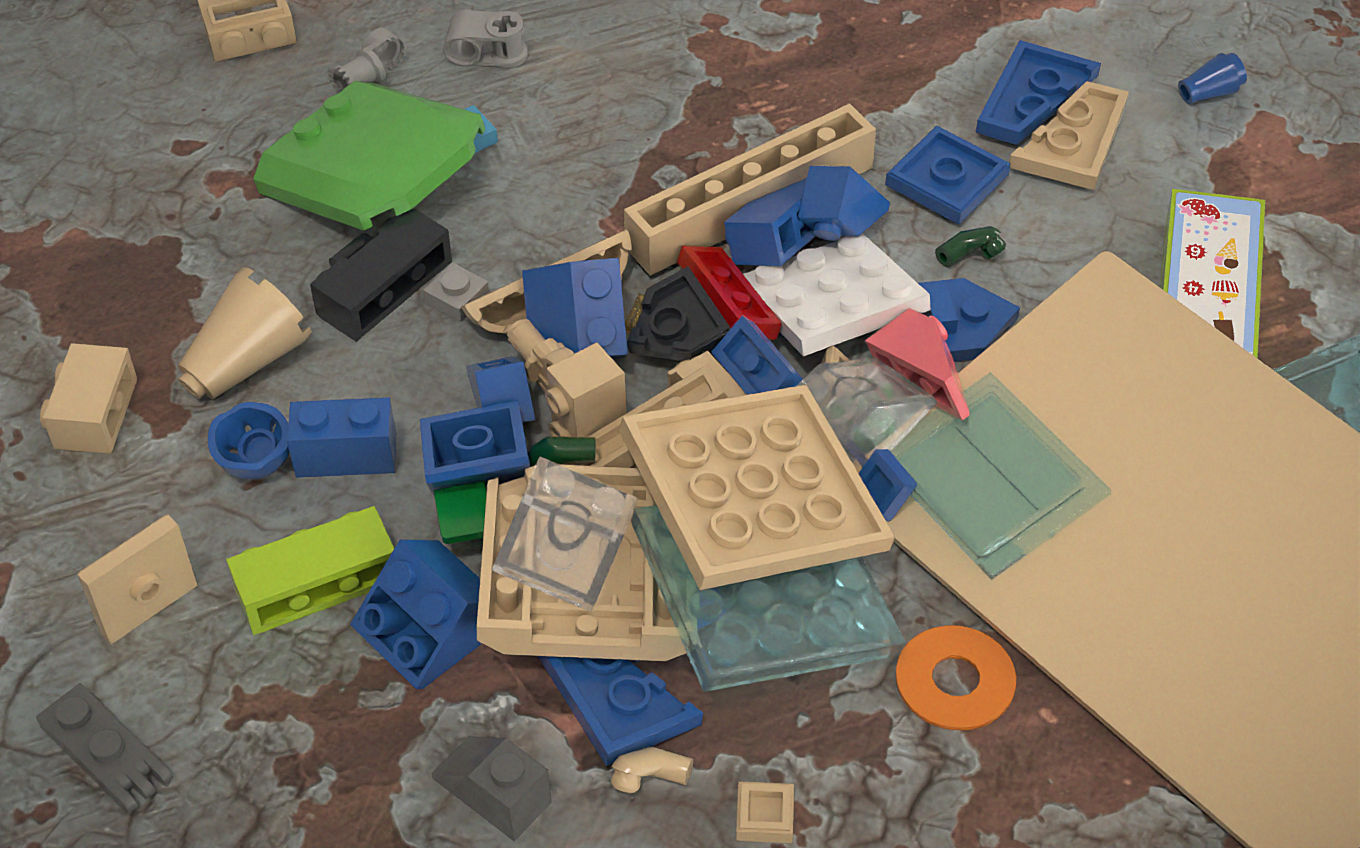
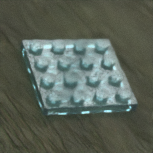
(773, 622)

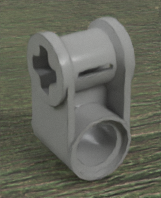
(483, 38)

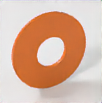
(951, 712)

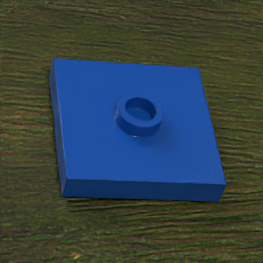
(947, 174)

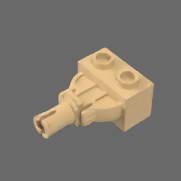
(580, 387)

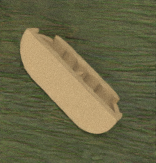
(506, 305)

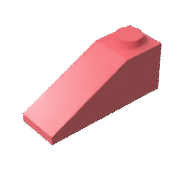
(918, 351)

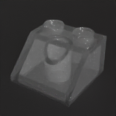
(867, 404)
(565, 534)

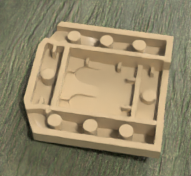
(629, 613)

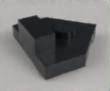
(677, 320)

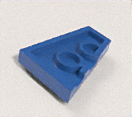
(619, 704)

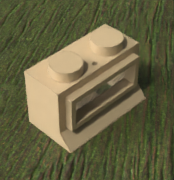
(246, 26)

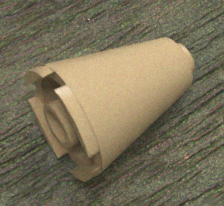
(241, 336)

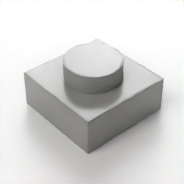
(453, 289)

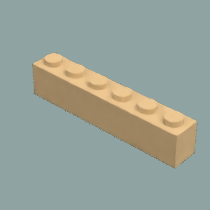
(699, 206)

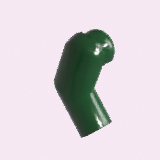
(966, 241)

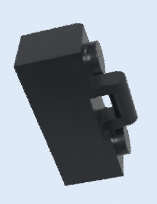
(380, 272)

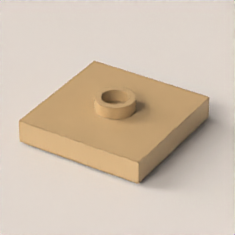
(138, 579)

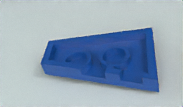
(1032, 90)

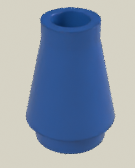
(1215, 78)

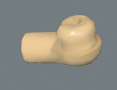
(649, 762)

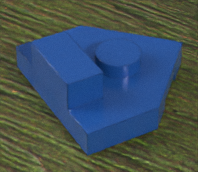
(969, 315)

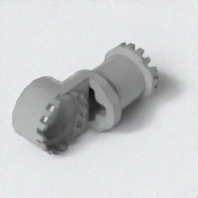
(368, 64)

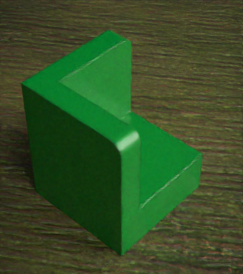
(461, 512)

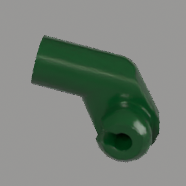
(563, 450)

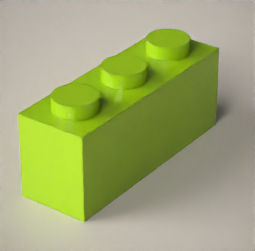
(310, 569)

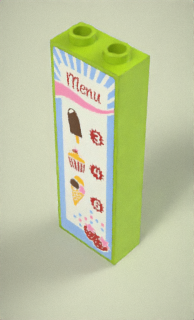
(1216, 260)

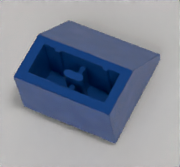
(421, 611)

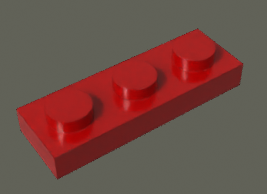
(728, 288)

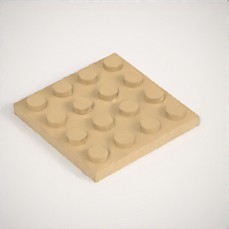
(754, 486)

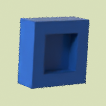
(887, 482)

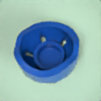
(259, 449)

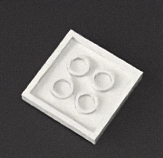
(836, 293)

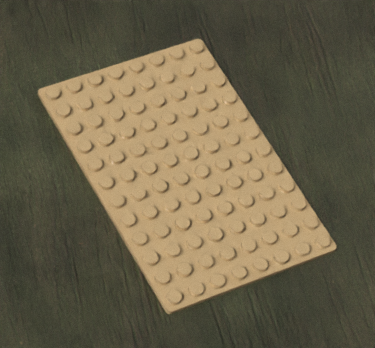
(1216, 581)

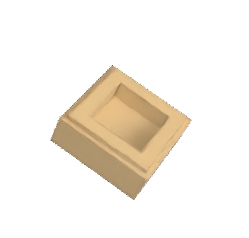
(765, 812)

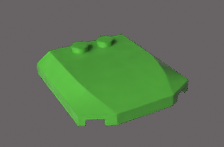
(368, 154)

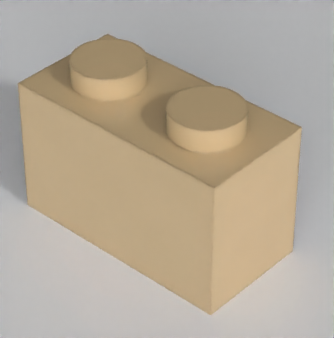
(89, 398)

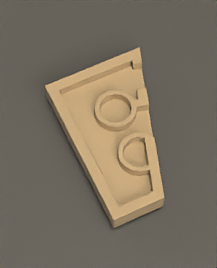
(1077, 139)

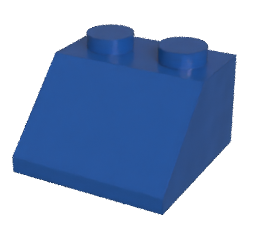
(578, 304)
(474, 446)

